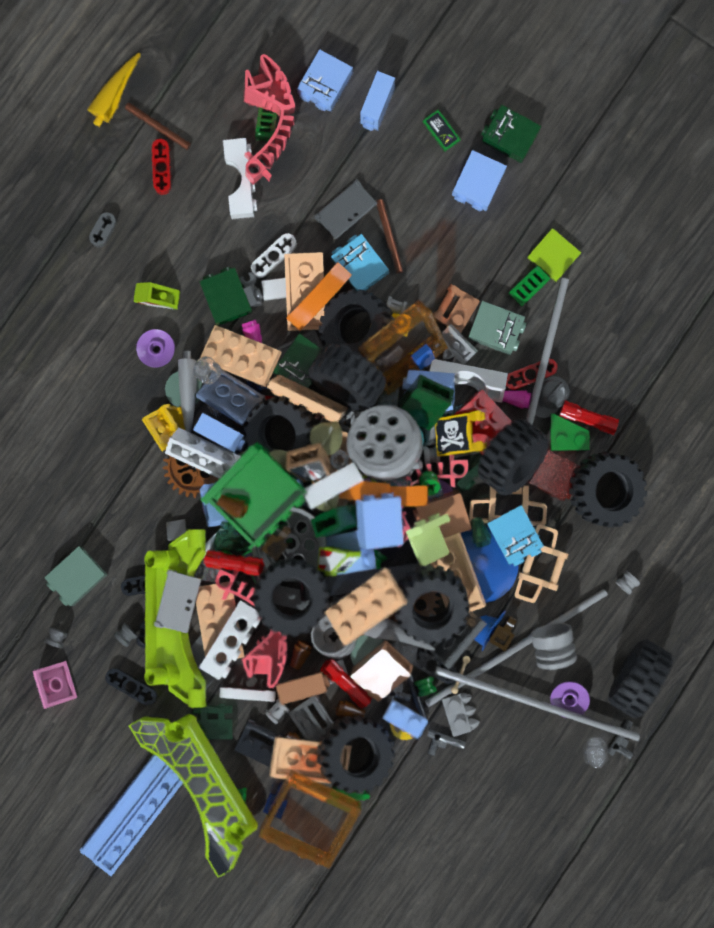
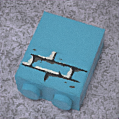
(361, 262)
(516, 536)

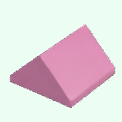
(55, 684)

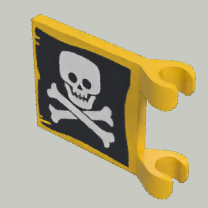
(455, 434)

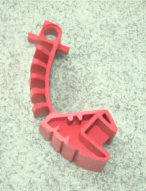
(271, 93)
(405, 526)
(269, 654)

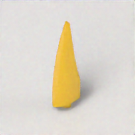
(108, 98)

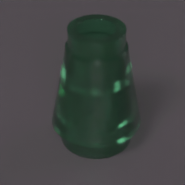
(480, 533)

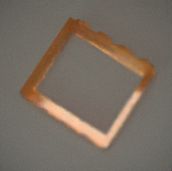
(393, 332)
(322, 793)

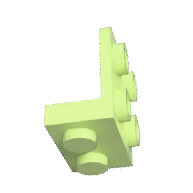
(428, 539)

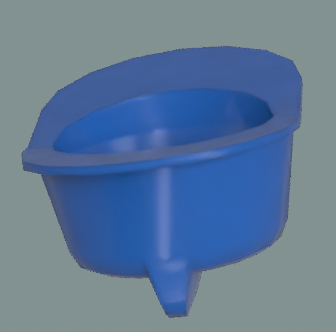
(492, 622)

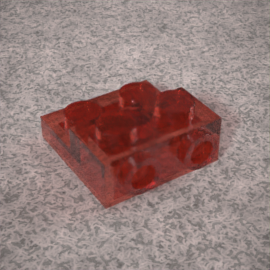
(554, 476)

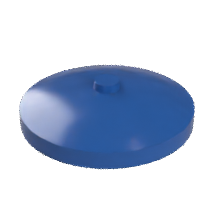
(490, 567)

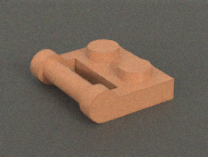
(462, 311)

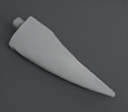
(187, 388)
(390, 630)

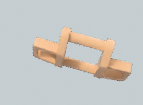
(524, 491)
(524, 575)

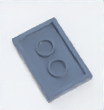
(230, 397)

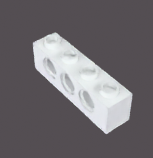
(200, 453)
(210, 663)

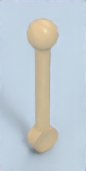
(465, 660)

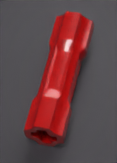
(601, 422)
(220, 560)
(337, 674)

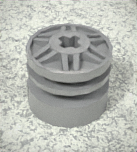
(322, 641)
(554, 646)

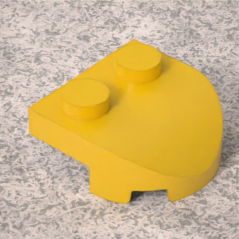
(164, 423)

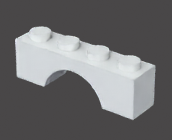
(241, 201)
(490, 381)

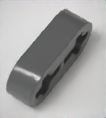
(107, 232)

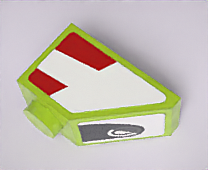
(156, 295)
(336, 559)

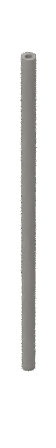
(547, 350)
(516, 647)
(537, 703)

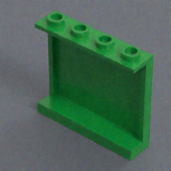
(263, 487)

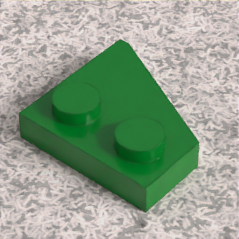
(567, 435)

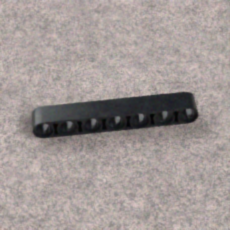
(347, 583)

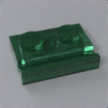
(469, 479)

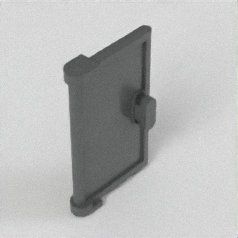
(344, 207)

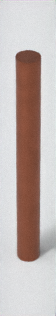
(159, 127)
(389, 236)

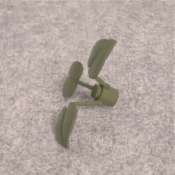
(330, 437)

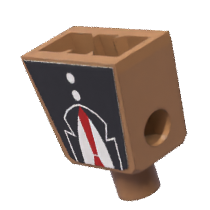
(309, 463)

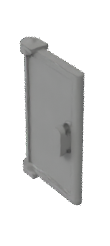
(178, 595)

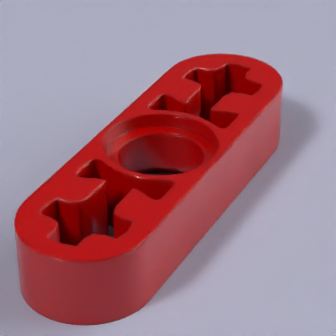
(157, 180)
(527, 382)

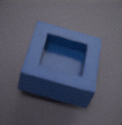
(423, 357)

